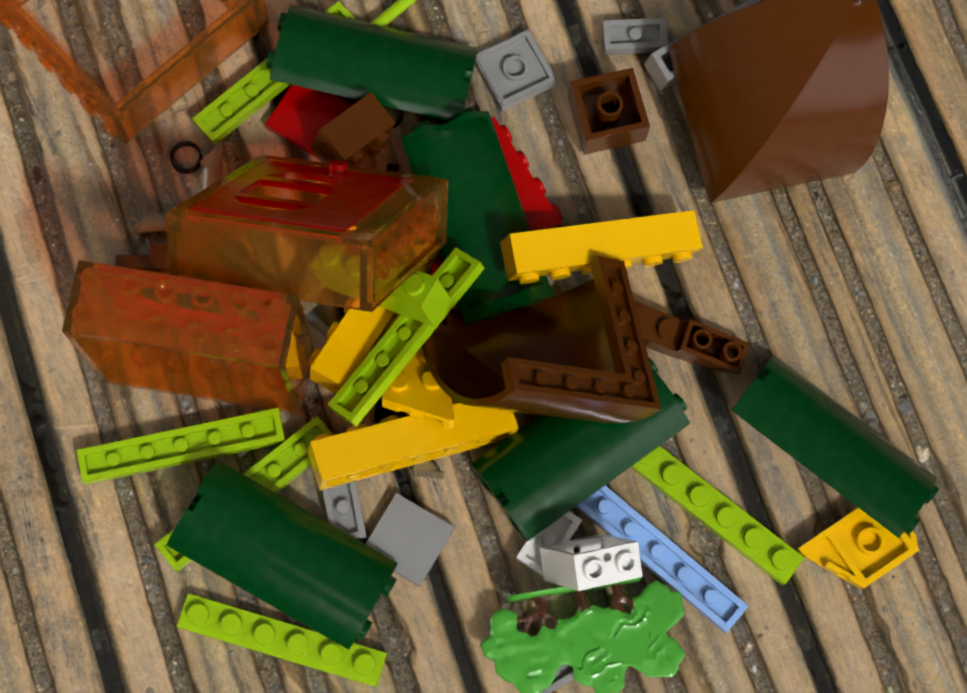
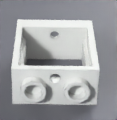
(598, 562)

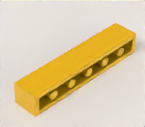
(573, 247)
(351, 342)
(404, 443)

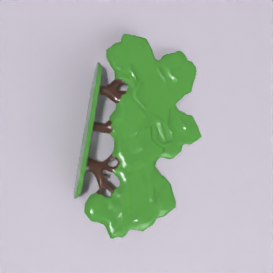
(593, 642)

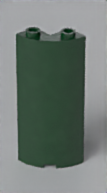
(363, 57)
(479, 207)
(837, 446)
(564, 461)
(283, 555)

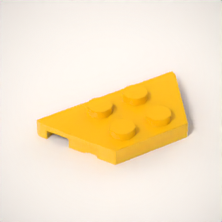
(418, 393)
(859, 549)

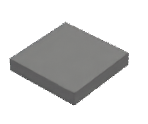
(515, 70)
(410, 538)

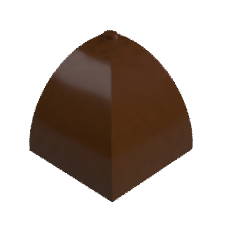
(783, 93)
(556, 358)

